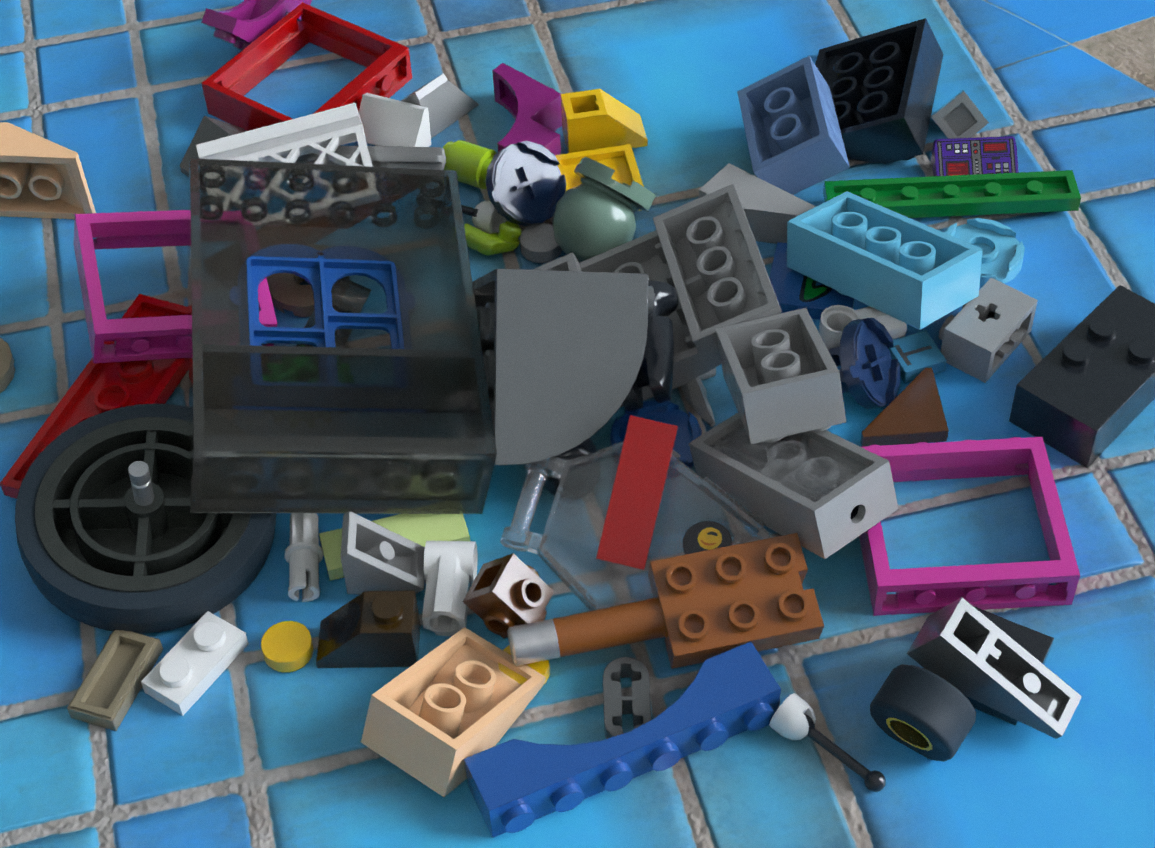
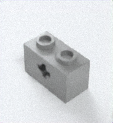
(987, 329)

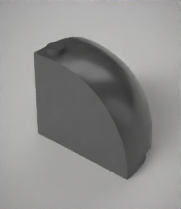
(558, 354)

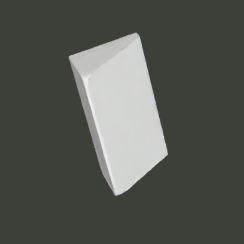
(394, 122)

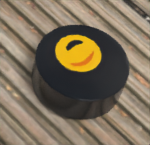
(706, 536)

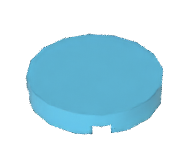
(1000, 249)

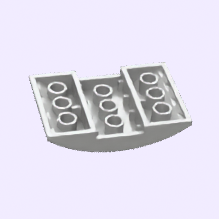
(710, 262)

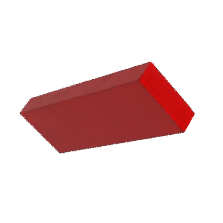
(637, 492)

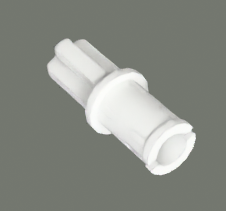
(304, 556)

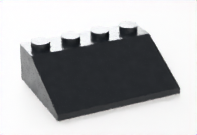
(884, 90)

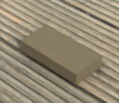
(115, 679)

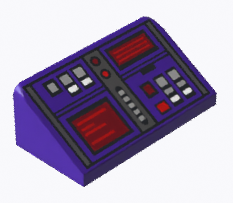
(974, 156)

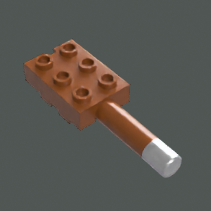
(699, 605)

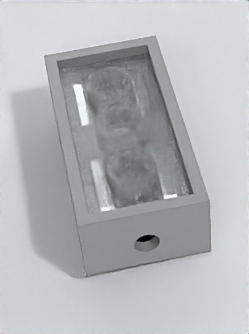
(800, 484)

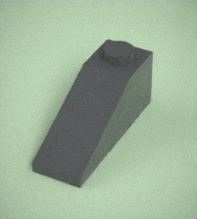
(993, 668)

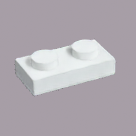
(195, 663)

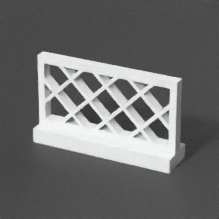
(290, 139)

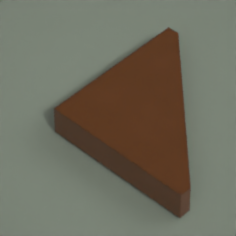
(911, 417)

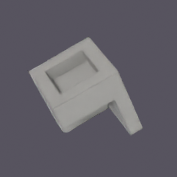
(959, 117)

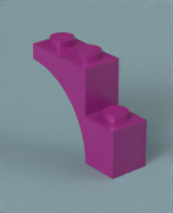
(248, 20)
(532, 106)

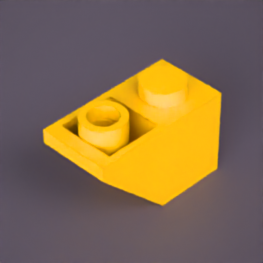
(599, 121)

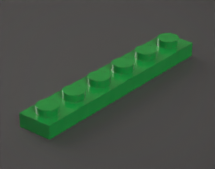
(966, 193)

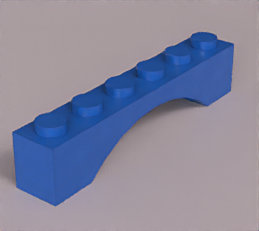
(530, 780)

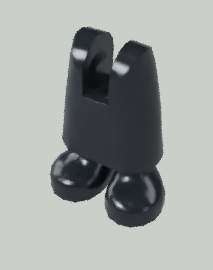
(659, 350)

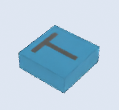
(915, 354)

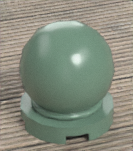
(598, 211)

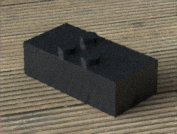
(1092, 379)

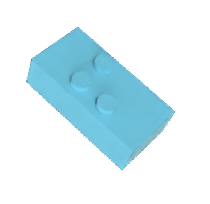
(884, 259)

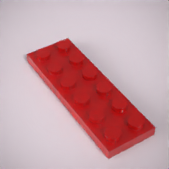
(106, 388)

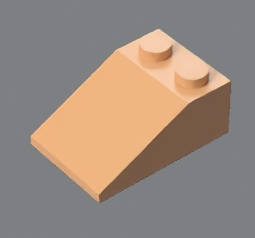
(40, 177)
(447, 709)

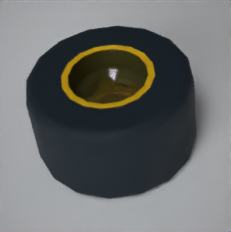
(923, 712)

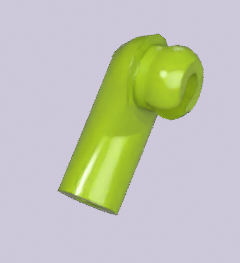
(493, 243)

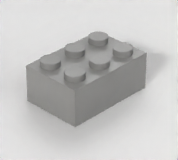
(780, 376)

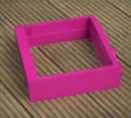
(146, 336)
(981, 584)

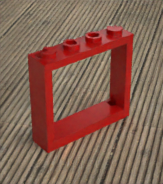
(385, 60)

